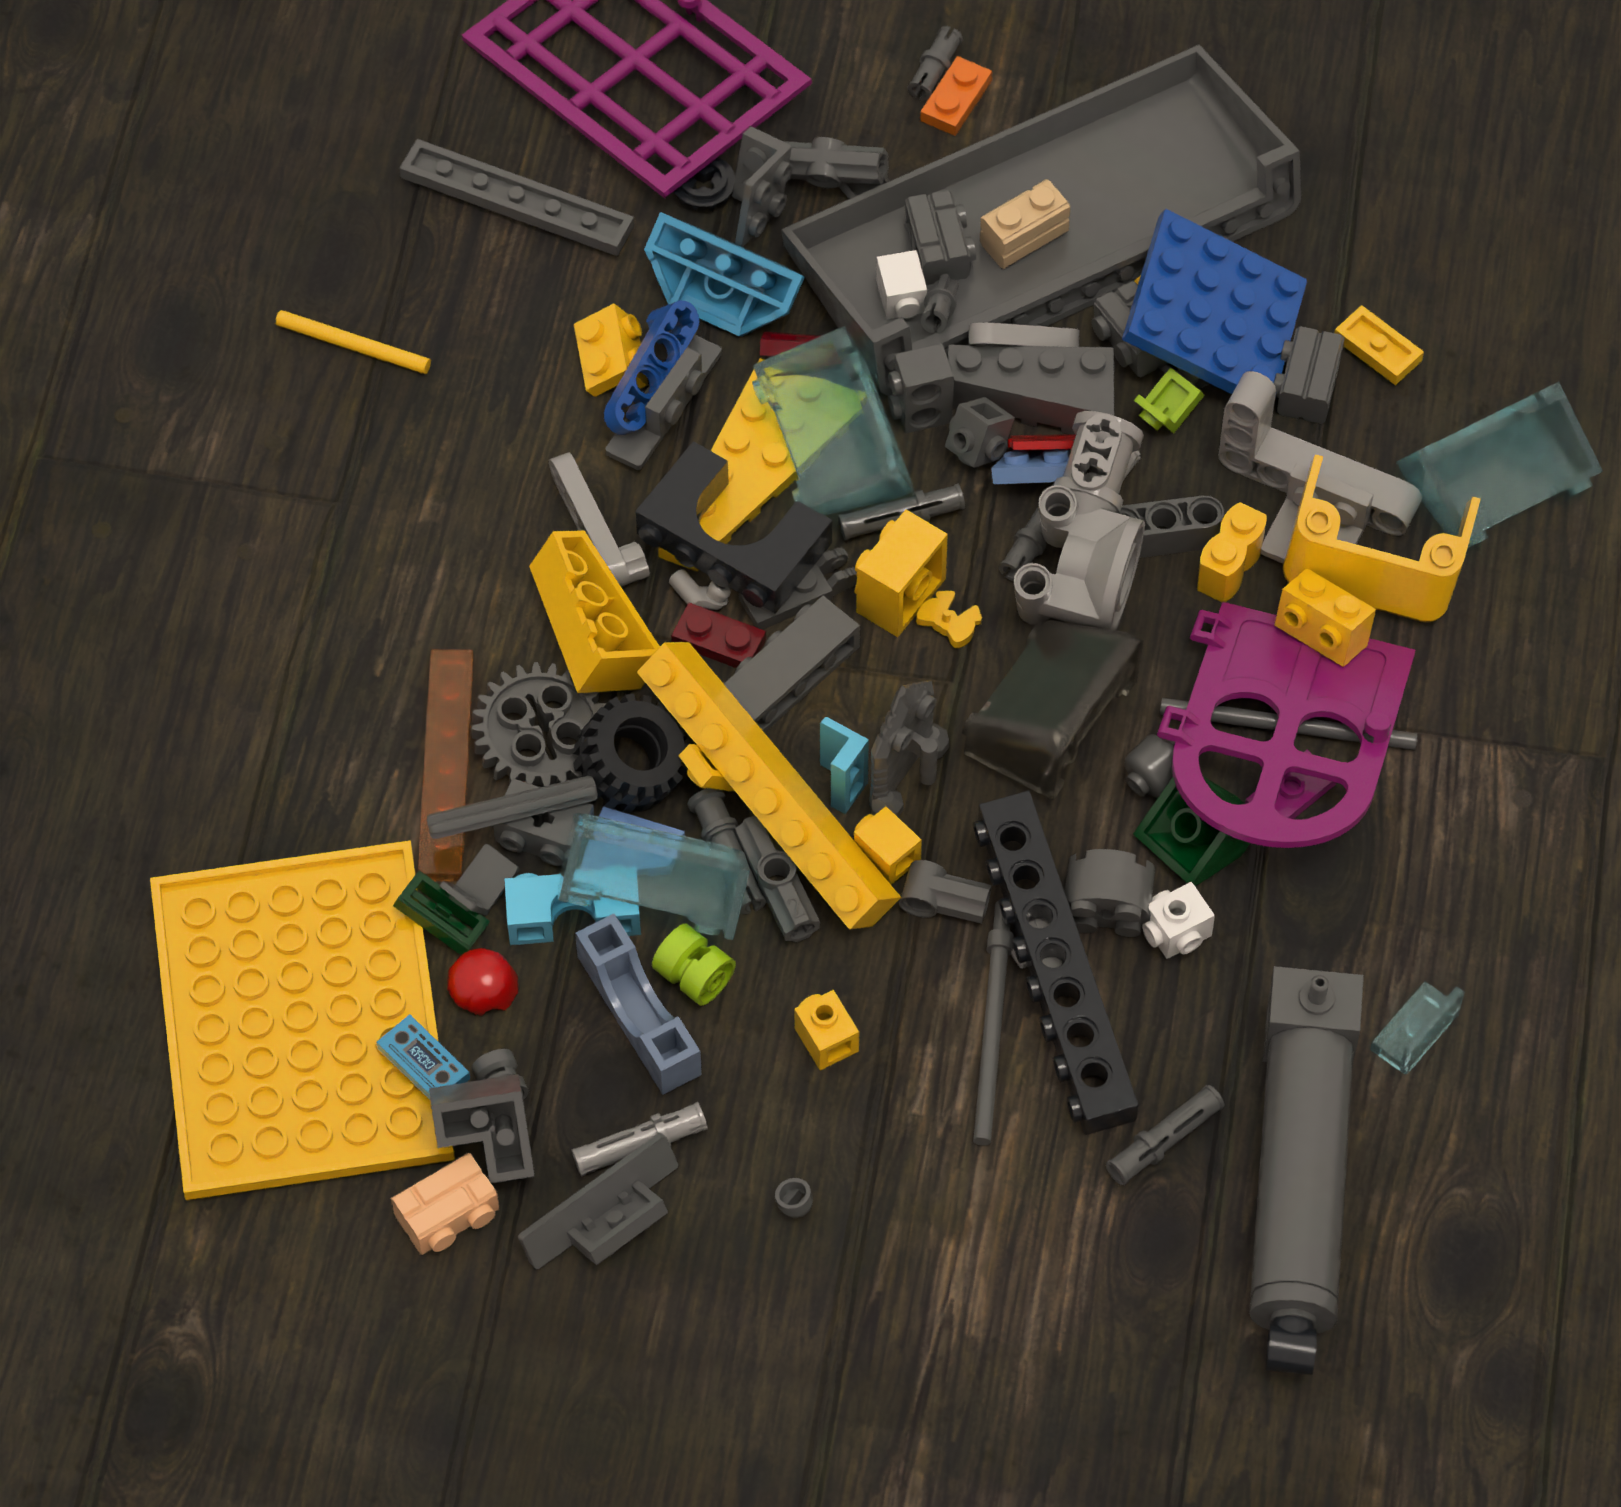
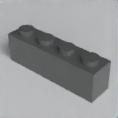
(794, 661)

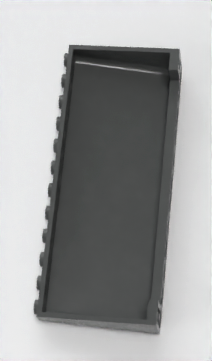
(1118, 156)

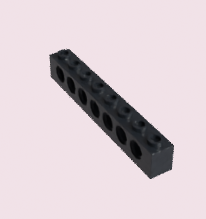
(1017, 820)

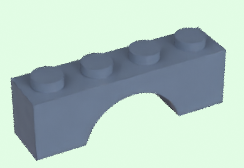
(620, 979)

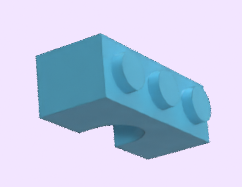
(535, 905)

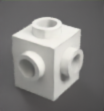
(1178, 921)

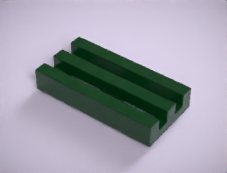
(438, 917)

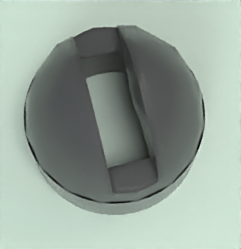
(789, 1194)

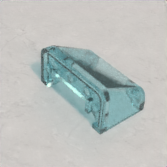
(833, 424)
(1505, 461)

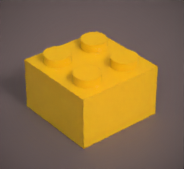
(900, 572)

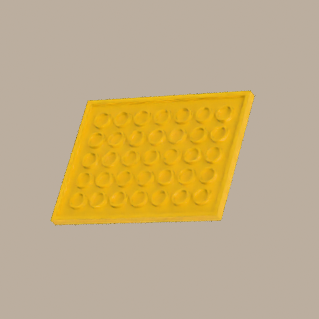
(276, 1013)

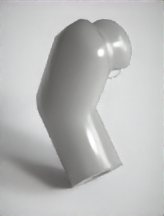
(711, 597)

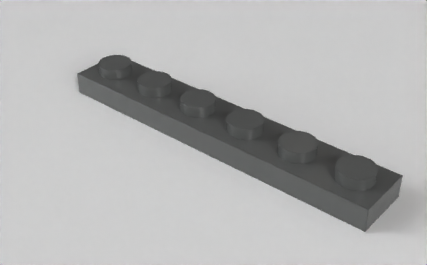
(517, 197)

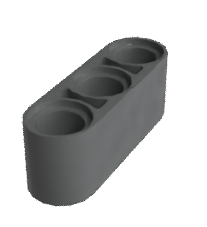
(1182, 519)

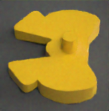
(958, 628)

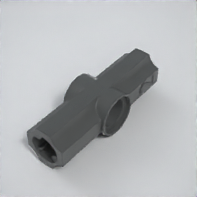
(831, 161)
(785, 897)

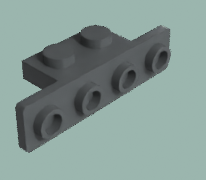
(666, 404)
(605, 1210)

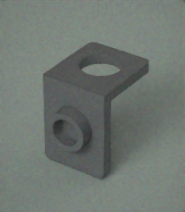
(482, 880)

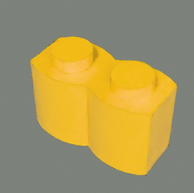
(1231, 552)

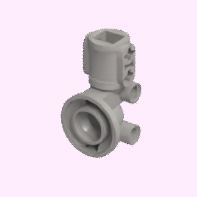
(1085, 520)

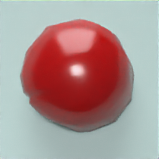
(482, 981)

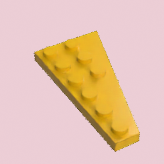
(756, 467)

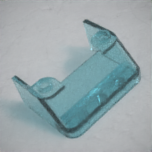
(654, 871)

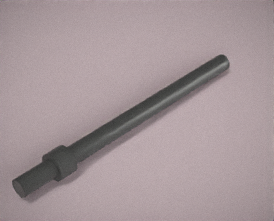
(1310, 727)
(999, 947)

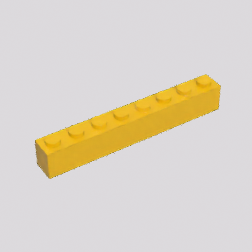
(769, 785)

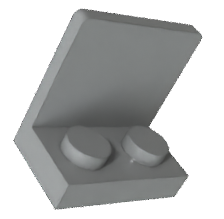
(1351, 502)

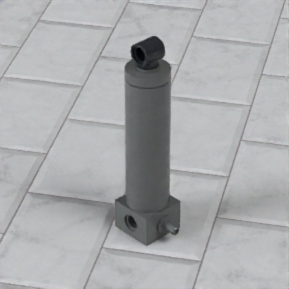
(1303, 1160)

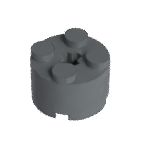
(1109, 891)

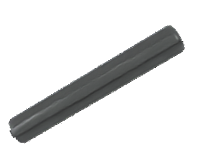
(511, 807)

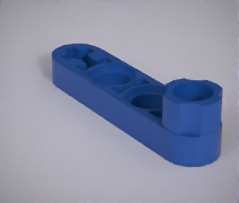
(683, 321)

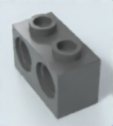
(922, 388)

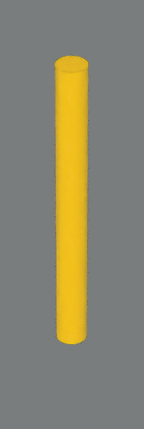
(353, 342)

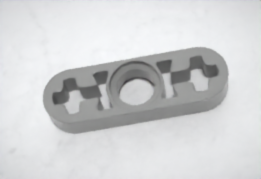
(1021, 335)

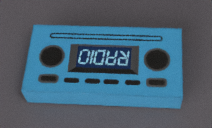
(421, 1057)

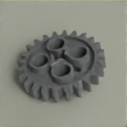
(503, 738)

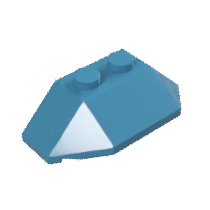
(719, 278)

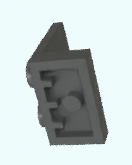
(760, 181)

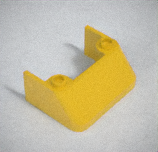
(1378, 578)

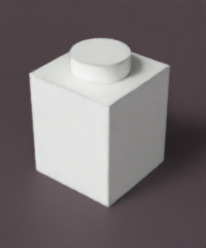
(901, 284)

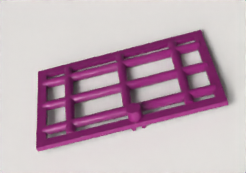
(638, 59)

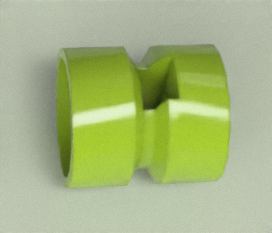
(698, 968)

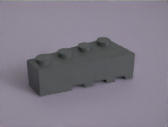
(1036, 381)

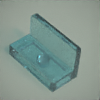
(1417, 1026)

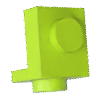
(1169, 401)

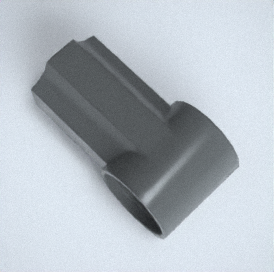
(933, 891)

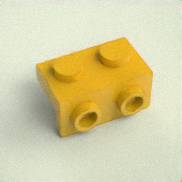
(607, 347)

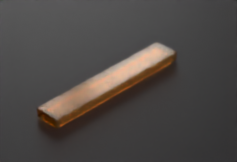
(446, 758)

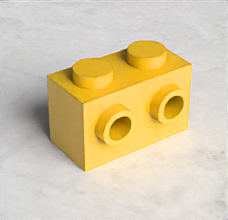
(1325, 617)

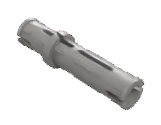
(619, 1145)

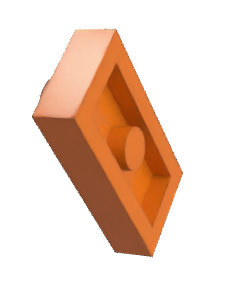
(956, 96)

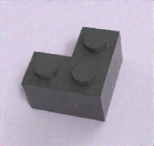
(488, 1113)

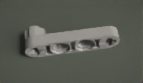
(625, 562)

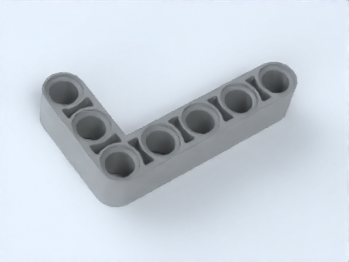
(1269, 455)

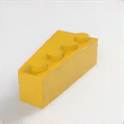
(591, 615)

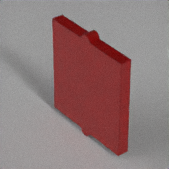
(1041, 442)

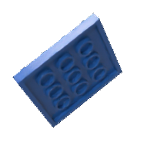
(1212, 305)

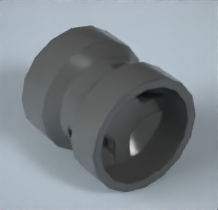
(498, 1064)

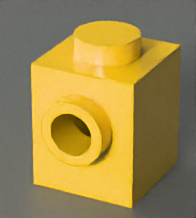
(888, 843)
(826, 1029)

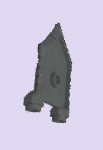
(902, 739)

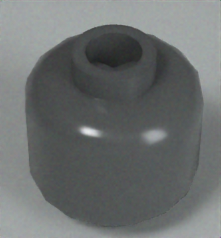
(1150, 766)

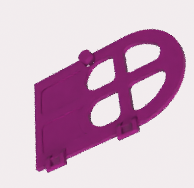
(1264, 663)

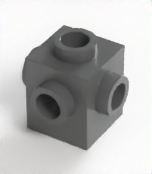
(979, 432)

